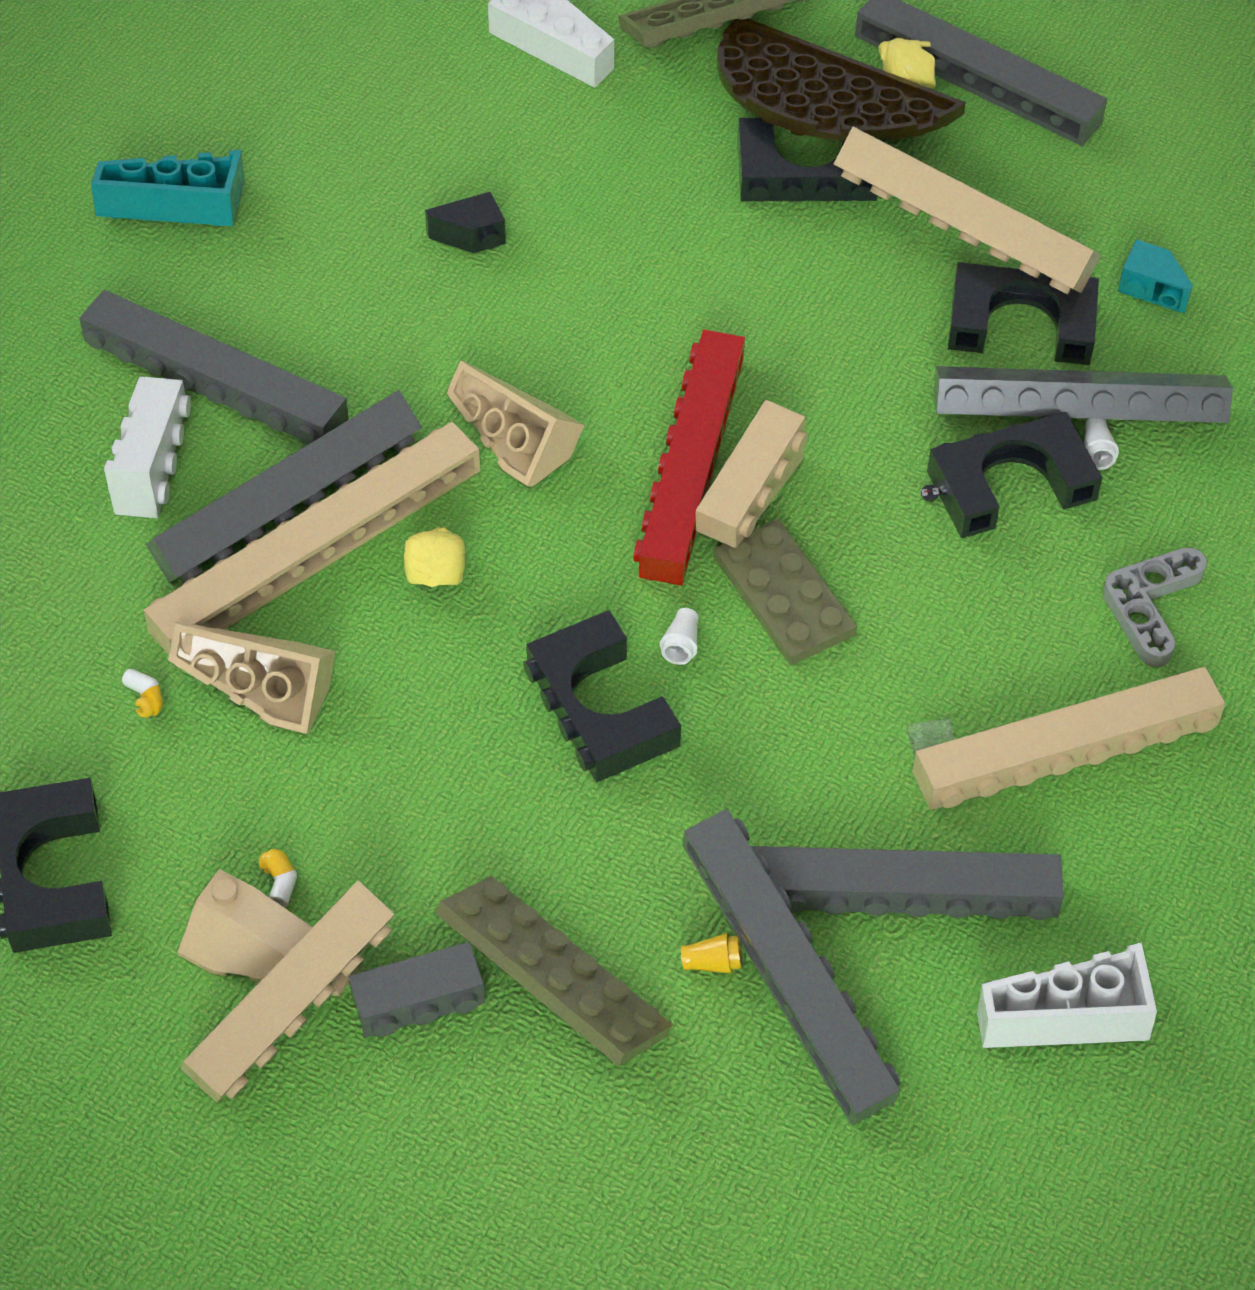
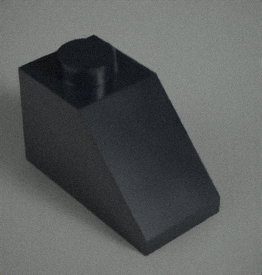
(468, 223)

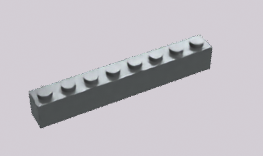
(988, 70)
(212, 368)
(1082, 394)
(282, 487)
(917, 881)
(791, 967)

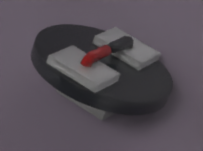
(930, 492)

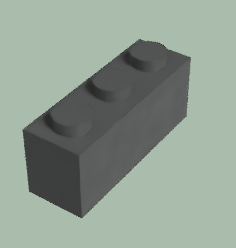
(417, 990)

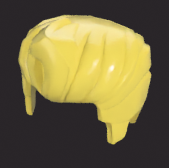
(909, 60)
(434, 558)

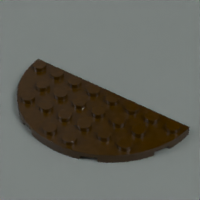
(824, 91)

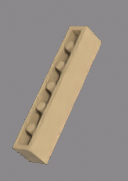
(287, 992)

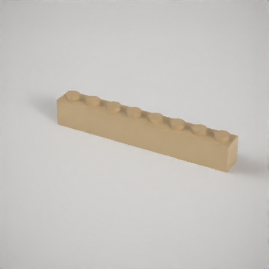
(967, 210)
(1067, 738)

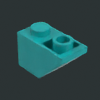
(1155, 277)

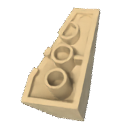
(518, 428)
(266, 674)
(242, 931)

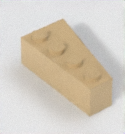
(753, 474)

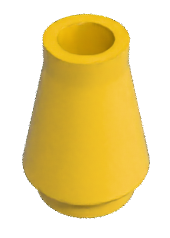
(713, 954)

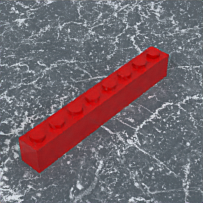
(691, 457)

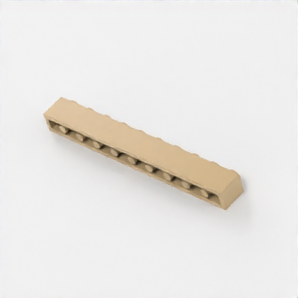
(318, 535)

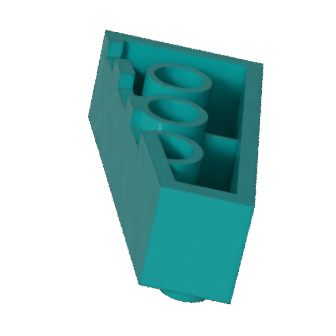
(170, 189)

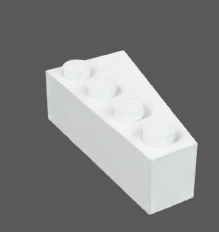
(556, 35)
(147, 447)
(1071, 1004)

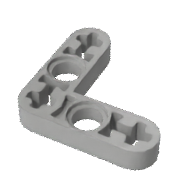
(1139, 599)

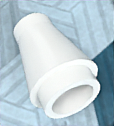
(1100, 443)
(680, 639)

